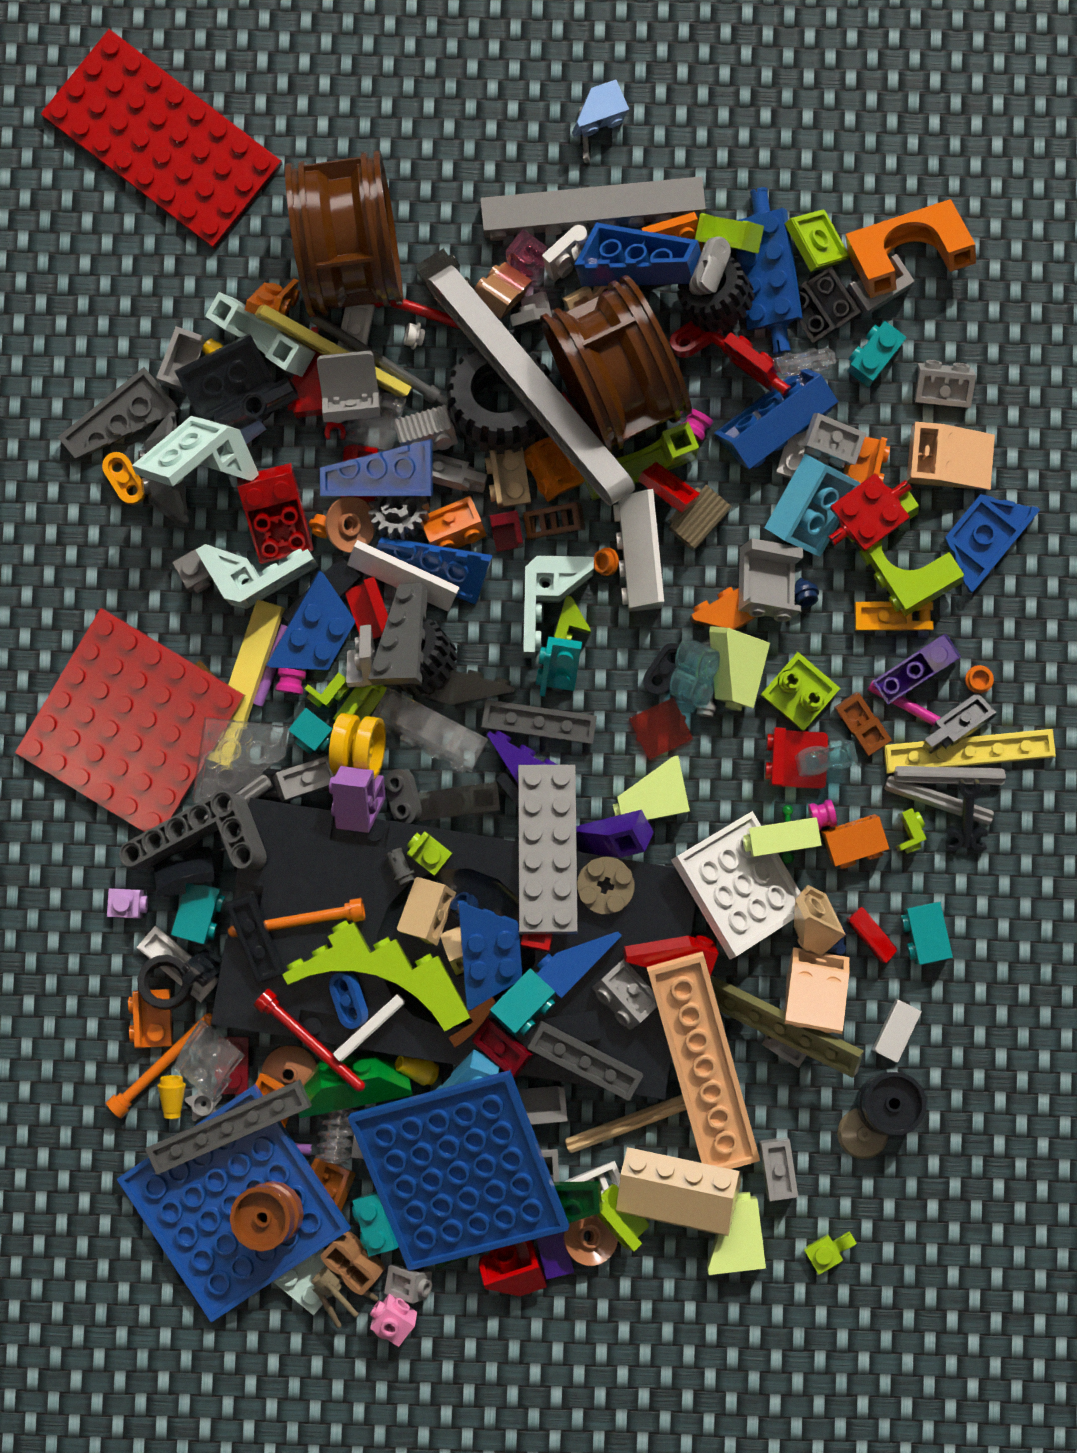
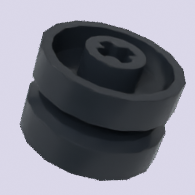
(875, 1109)

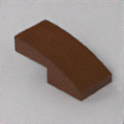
(478, 1016)

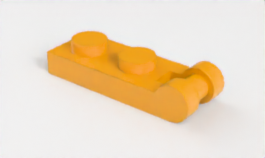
(883, 617)

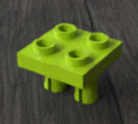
(800, 691)

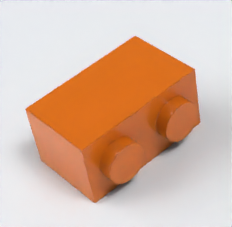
(855, 840)

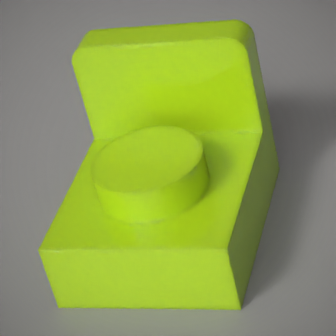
(428, 852)

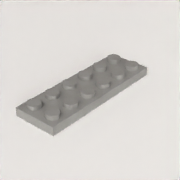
(547, 849)

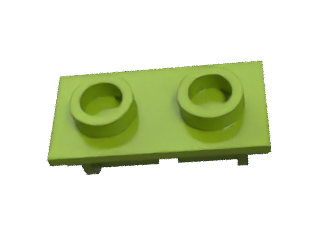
(362, 701)

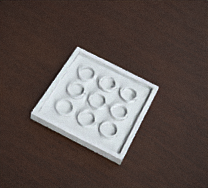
(738, 893)

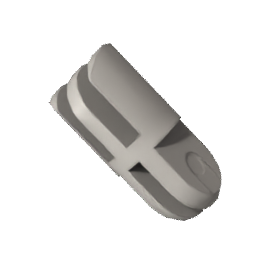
(710, 266)

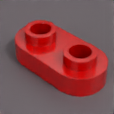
(690, 335)

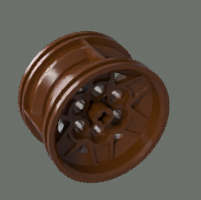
(343, 233)
(617, 364)

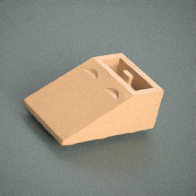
(950, 456)
(816, 991)

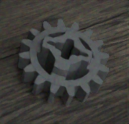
(398, 514)

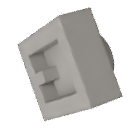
(531, 310)
(193, 572)
(408, 1285)

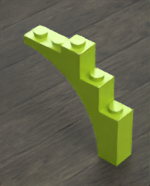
(351, 953)

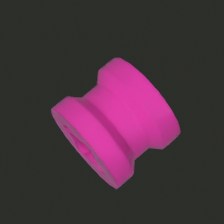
(699, 423)
(290, 681)
(824, 812)

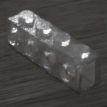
(430, 730)

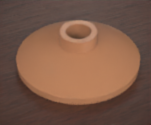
(359, 524)
(292, 1058)
(596, 1249)

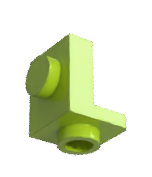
(335, 690)
(913, 824)

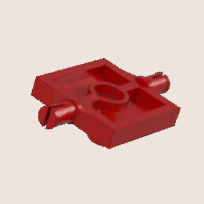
(756, 365)
(869, 512)

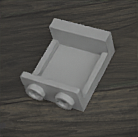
(768, 579)

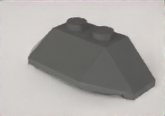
(165, 498)

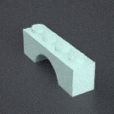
(276, 345)

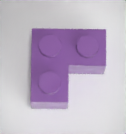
(356, 798)

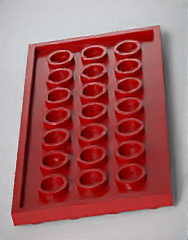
(161, 138)

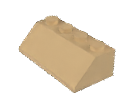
(678, 1191)

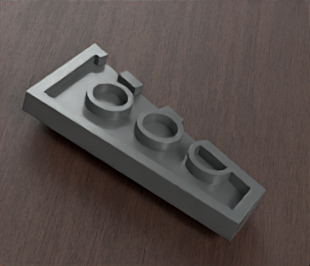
(124, 412)
(400, 645)

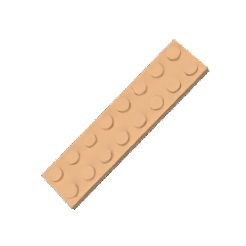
(703, 1061)

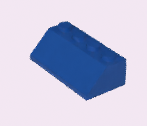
(776, 418)

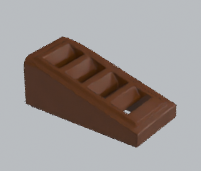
(578, 518)

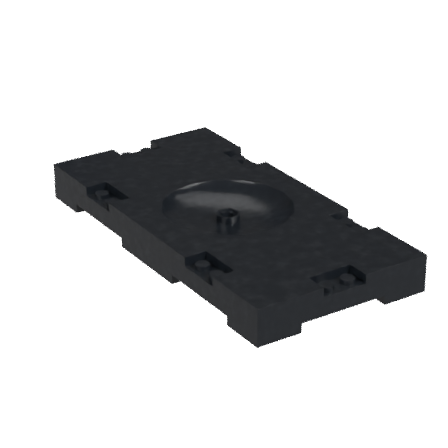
(324, 867)

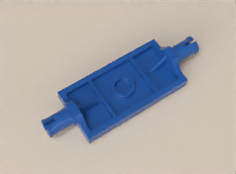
(771, 274)

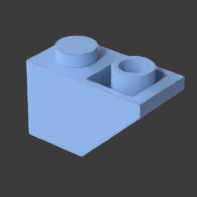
(601, 108)

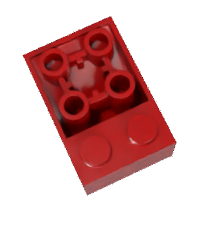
(275, 513)

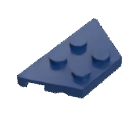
(986, 535)
(314, 630)
(488, 953)

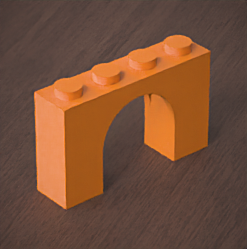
(936, 225)

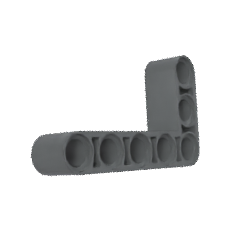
(196, 829)

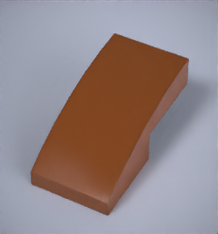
(862, 723)

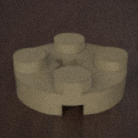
(619, 876)

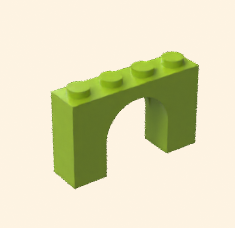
(672, 450)
(912, 587)

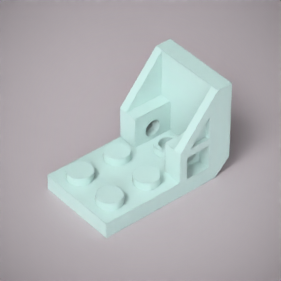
(197, 444)
(231, 570)
(564, 576)

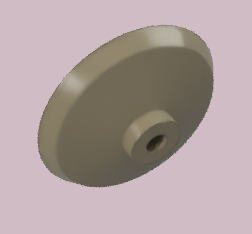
(858, 1139)

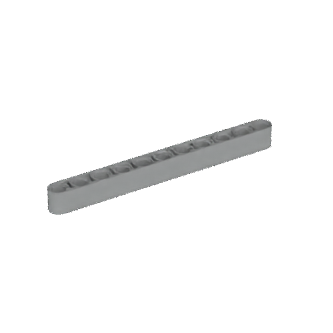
(531, 385)

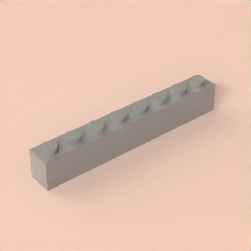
(608, 205)

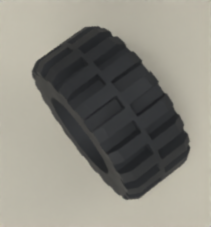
(479, 425)

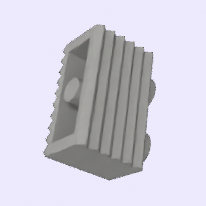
(427, 425)

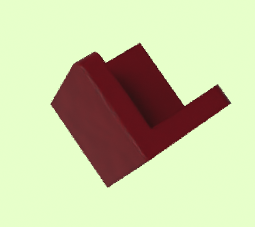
(506, 531)

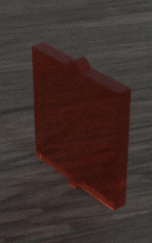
(661, 728)

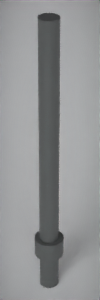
(432, 394)

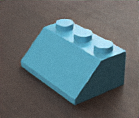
(804, 508)

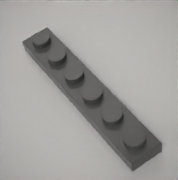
(228, 1127)

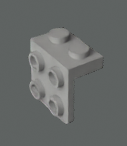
(348, 386)

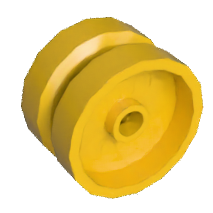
(357, 743)

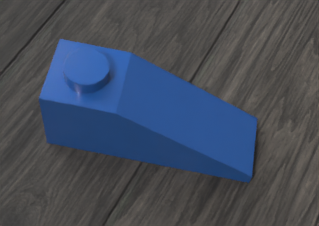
(569, 965)

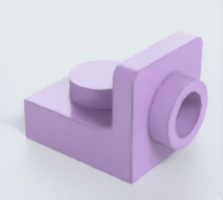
(126, 903)

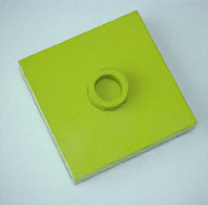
(817, 240)

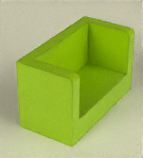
(739, 234)

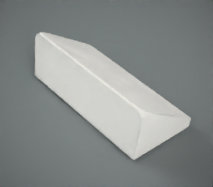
(896, 1030)

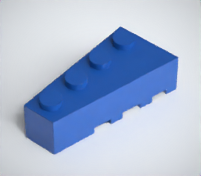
(640, 254)

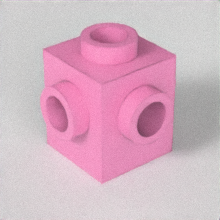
(393, 1319)

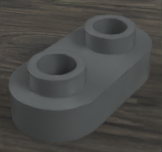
(404, 795)

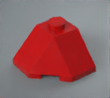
(512, 1269)

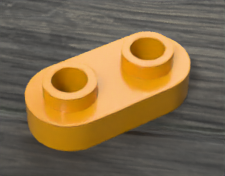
(124, 479)

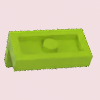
(622, 1226)

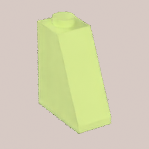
(739, 666)
(657, 794)
(782, 837)
(744, 1246)

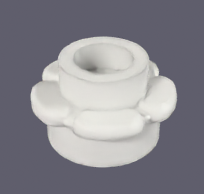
(414, 335)

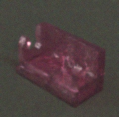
(525, 250)

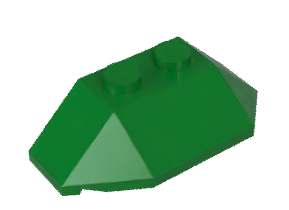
(332, 1093)

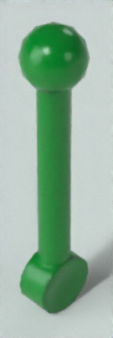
(787, 857)

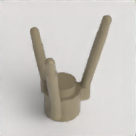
(327, 1283)

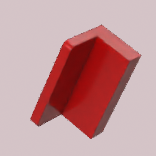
(368, 606)

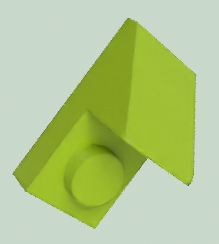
(570, 618)

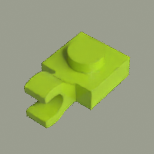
(826, 1253)

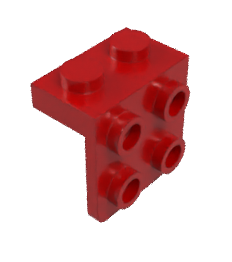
(782, 766)

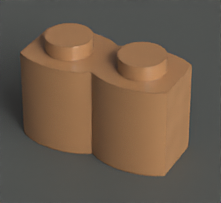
(502, 289)
(351, 1261)

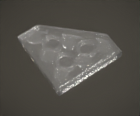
(235, 754)

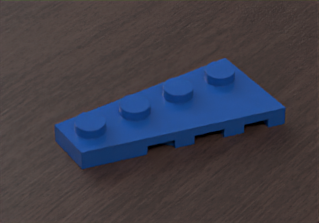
(386, 473)
(453, 565)

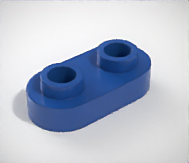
(348, 1000)

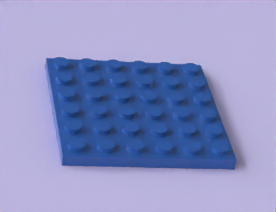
(459, 1171)
(192, 1209)

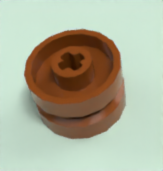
(266, 1215)

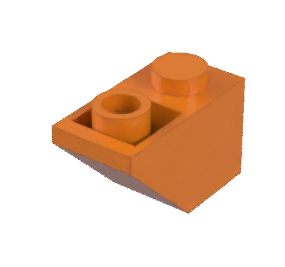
(722, 612)

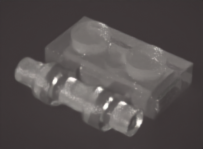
(792, 364)

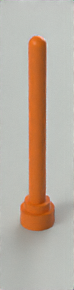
(352, 911)
(120, 1104)

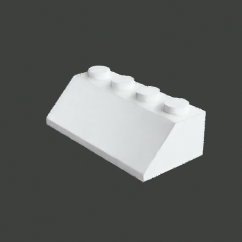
(640, 551)

